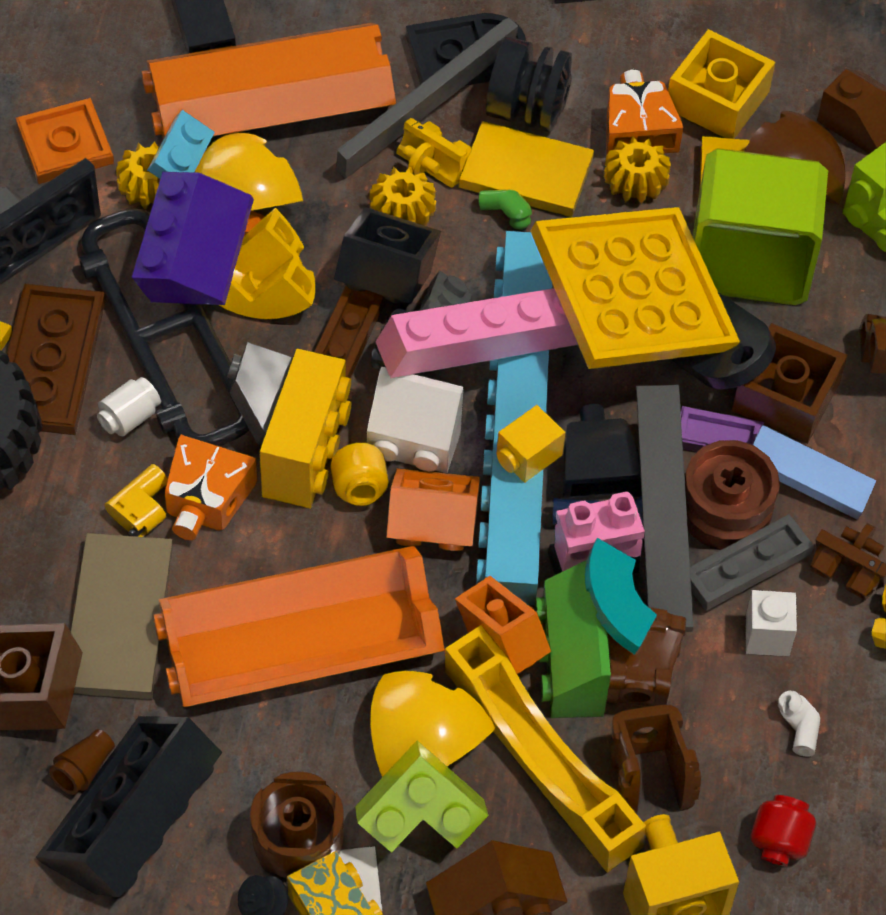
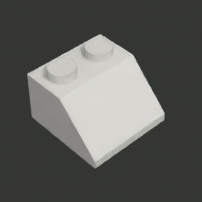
(416, 420)

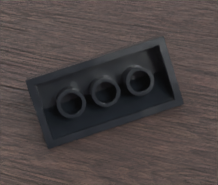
(131, 804)

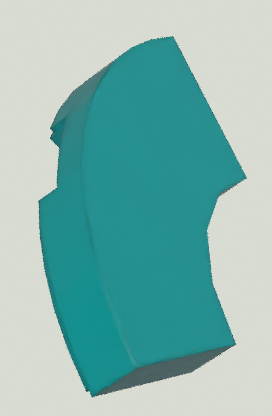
(614, 595)

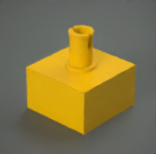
(680, 876)

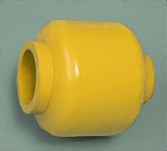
(359, 473)

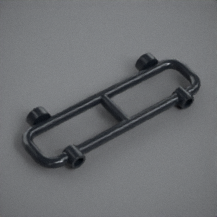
(171, 415)

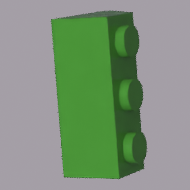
(578, 643)

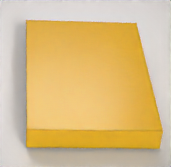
(537, 167)

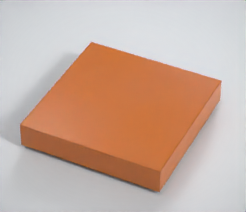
(62, 138)

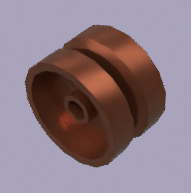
(729, 492)

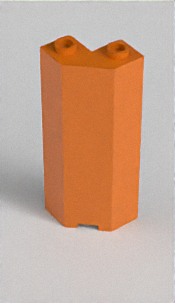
(273, 80)
(298, 626)

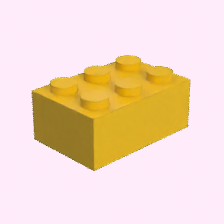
(305, 428)

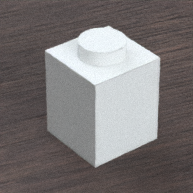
(771, 623)

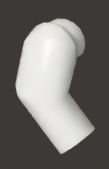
(803, 719)

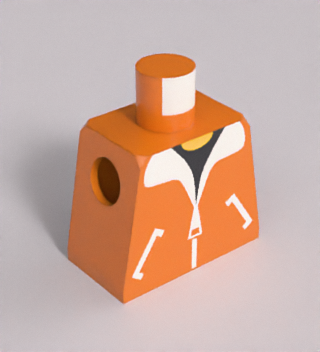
(642, 112)
(206, 486)

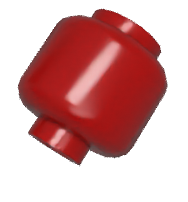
(783, 829)

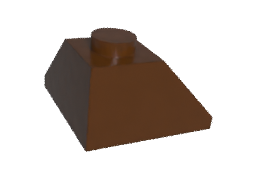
(855, 109)

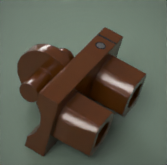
(833, 551)

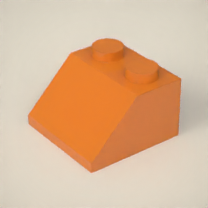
(433, 509)

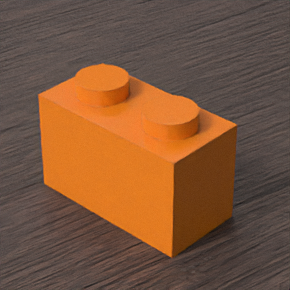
(507, 621)

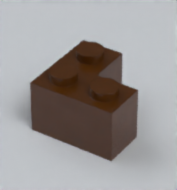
(499, 882)

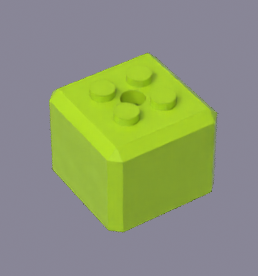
(761, 224)

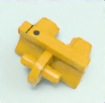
(433, 153)

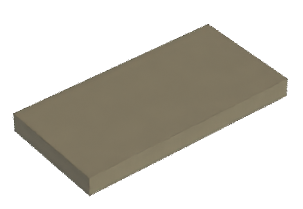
(115, 613)

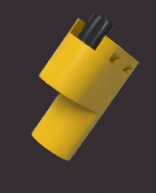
(134, 504)

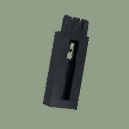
(204, 24)

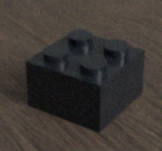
(387, 256)

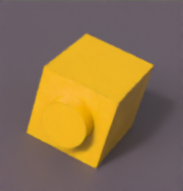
(530, 444)

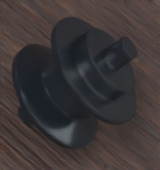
(262, 896)

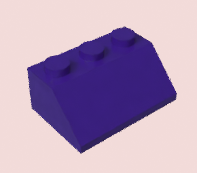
(192, 240)

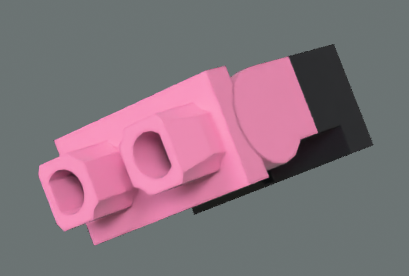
(580, 525)

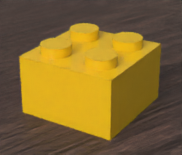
(720, 84)

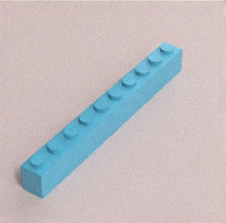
(521, 383)

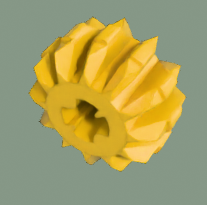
(637, 170)
(133, 175)
(404, 196)

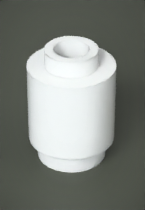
(128, 406)

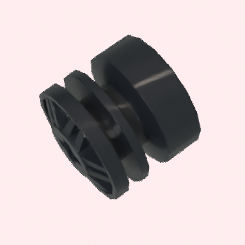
(529, 84)

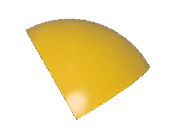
(251, 167)
(269, 272)
(415, 709)

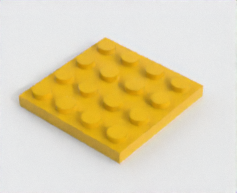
(634, 287)

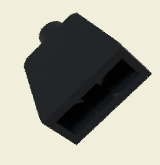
(599, 457)

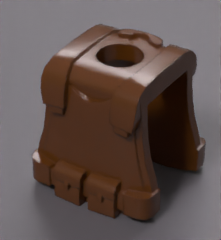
(648, 673)
(665, 736)

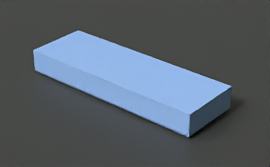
(816, 473)

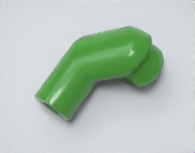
(510, 203)

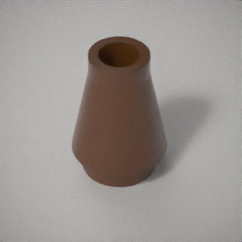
(79, 764)

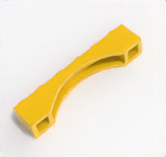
(582, 799)

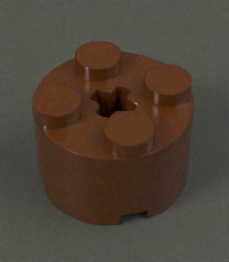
(292, 801)

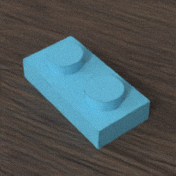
(182, 146)

